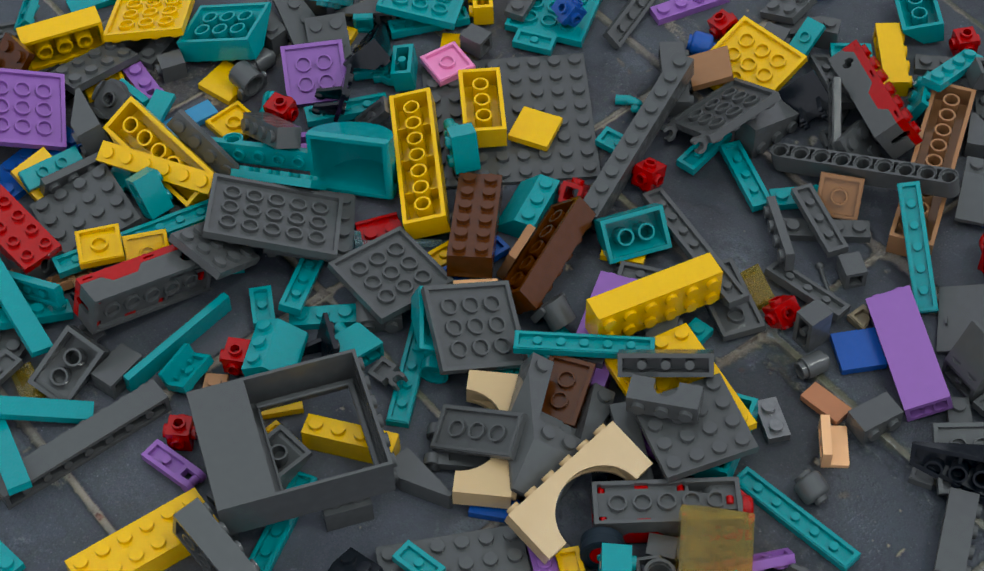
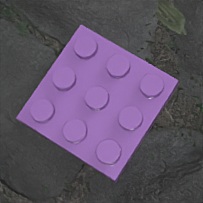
(312, 67)

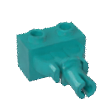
(399, 72)
(462, 146)
(149, 192)

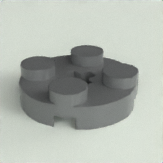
(101, 95)

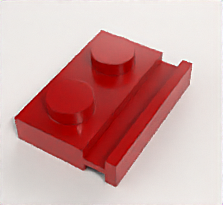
(377, 226)

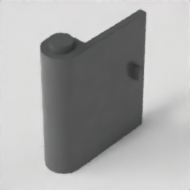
(956, 310)

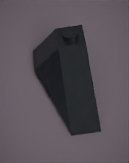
(373, 50)
(952, 462)

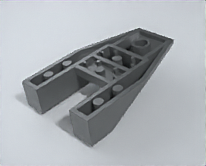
(544, 437)

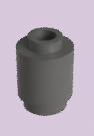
(265, 60)
(812, 365)

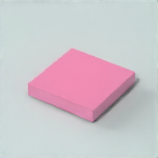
(445, 63)

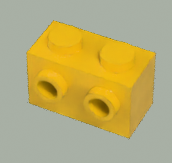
(481, 11)

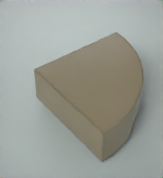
(859, 317)

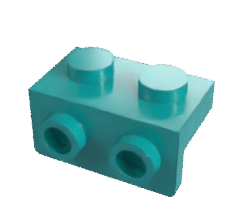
(185, 369)

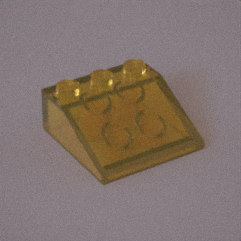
(714, 539)

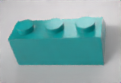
(921, 20)
(529, 204)
(633, 233)
(274, 346)

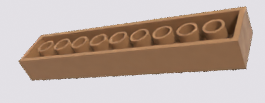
(941, 145)

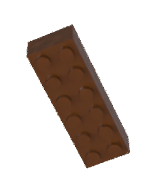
(475, 225)
(548, 252)

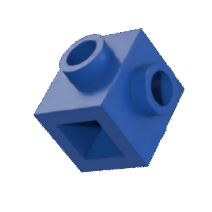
(569, 11)

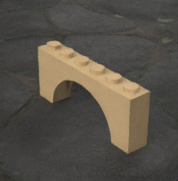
(490, 482)
(535, 517)

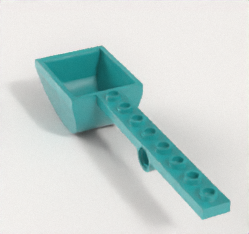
(346, 155)

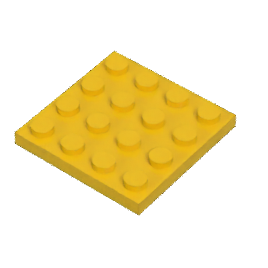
(147, 19)
(760, 55)

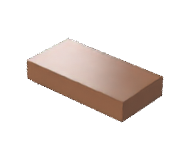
(825, 403)

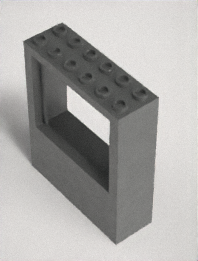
(241, 457)

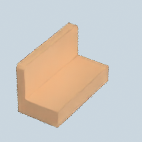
(832, 444)

